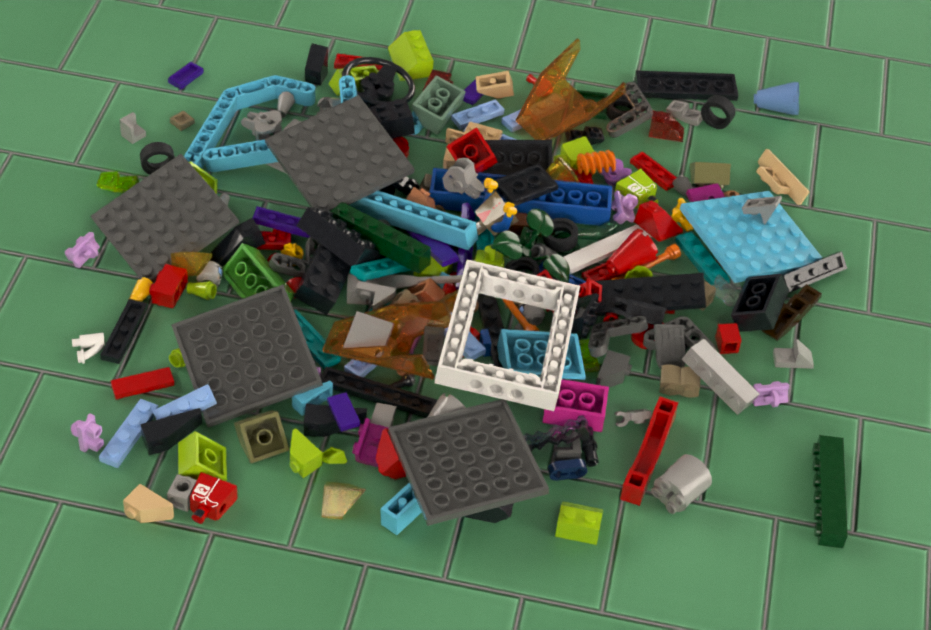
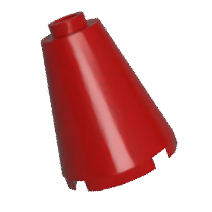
(632, 252)

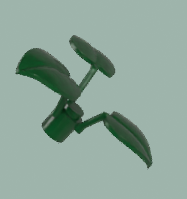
(508, 245)

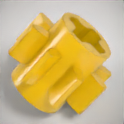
(293, 250)

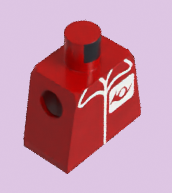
(211, 498)

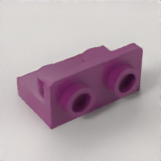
(368, 443)

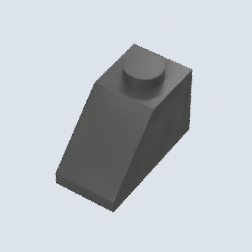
(614, 369)

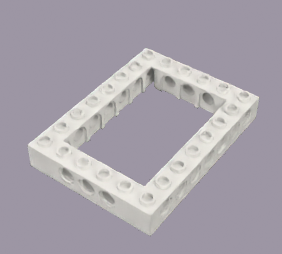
(498, 381)

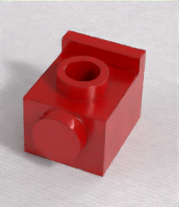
(589, 287)

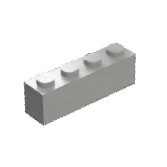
(720, 376)

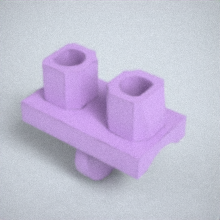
(624, 207)
(85, 248)
(771, 394)
(88, 434)

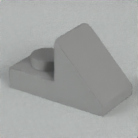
(764, 206)
(381, 294)
(794, 357)

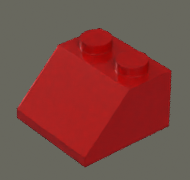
(475, 148)

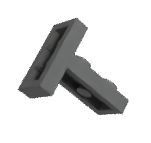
(433, 344)

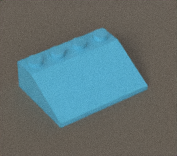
(526, 353)

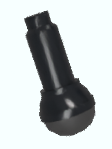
(408, 381)

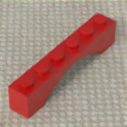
(650, 451)

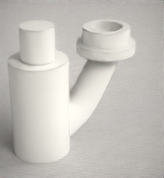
(92, 341)

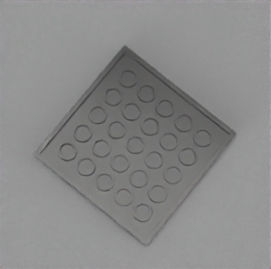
(339, 155)
(164, 216)
(247, 354)
(467, 461)

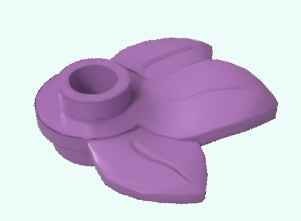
(612, 178)

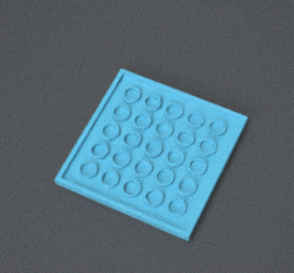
(743, 241)

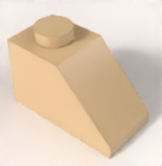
(495, 84)
(147, 506)

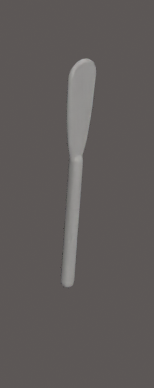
(402, 281)

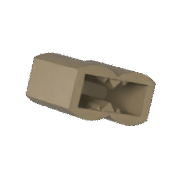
(679, 381)

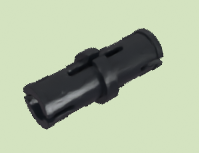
(589, 448)

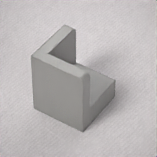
(130, 129)

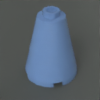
(779, 98)

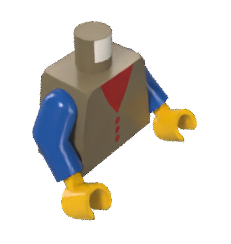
(494, 212)

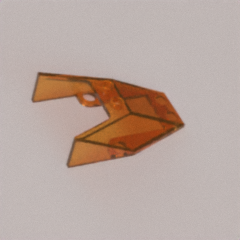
(555, 104)
(408, 322)

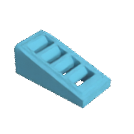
(314, 396)

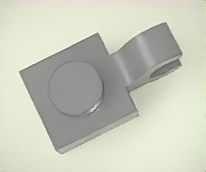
(638, 416)

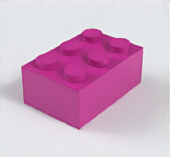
(578, 400)

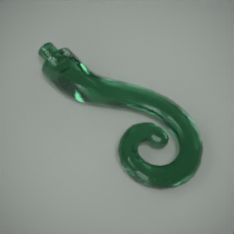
(596, 234)

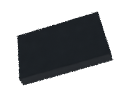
(526, 185)

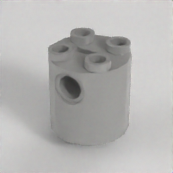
(682, 483)

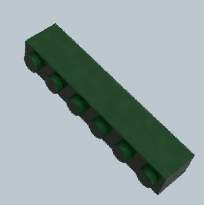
(388, 240)
(831, 491)

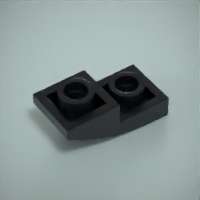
(593, 135)

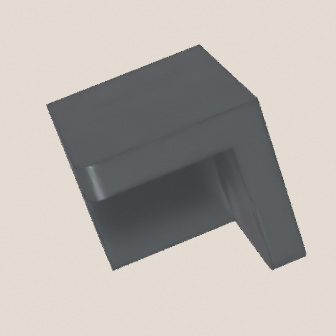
(568, 453)

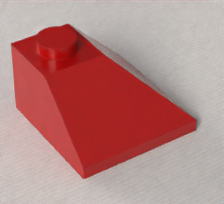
(656, 221)
(388, 459)

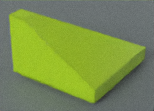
(334, 456)

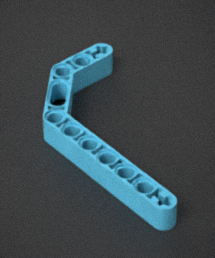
(243, 97)
(257, 152)

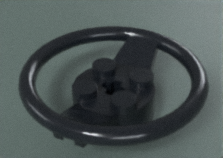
(380, 86)

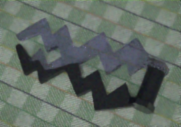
(583, 434)

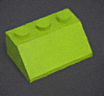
(412, 54)

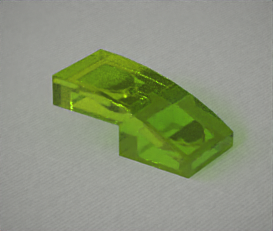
(113, 182)
(590, 363)

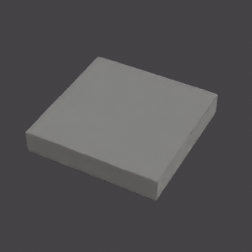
(368, 332)

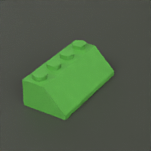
(250, 273)

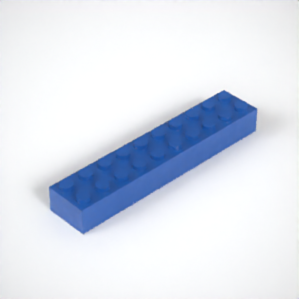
(573, 200)

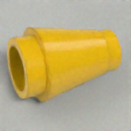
(141, 289)

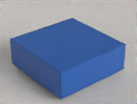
(485, 341)

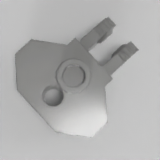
(263, 123)
(463, 179)

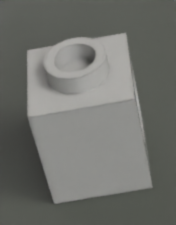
(180, 492)

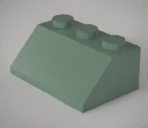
(437, 104)

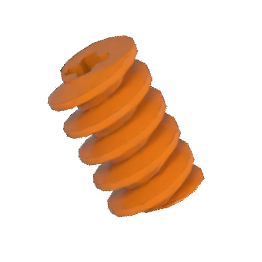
(596, 161)

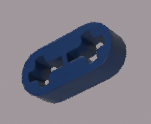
(567, 469)

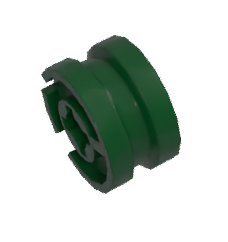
(526, 235)

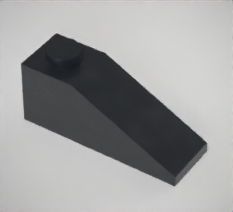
(243, 233)
(321, 422)
(168, 431)

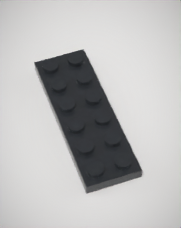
(686, 85)
(667, 291)

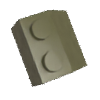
(710, 173)
(262, 436)

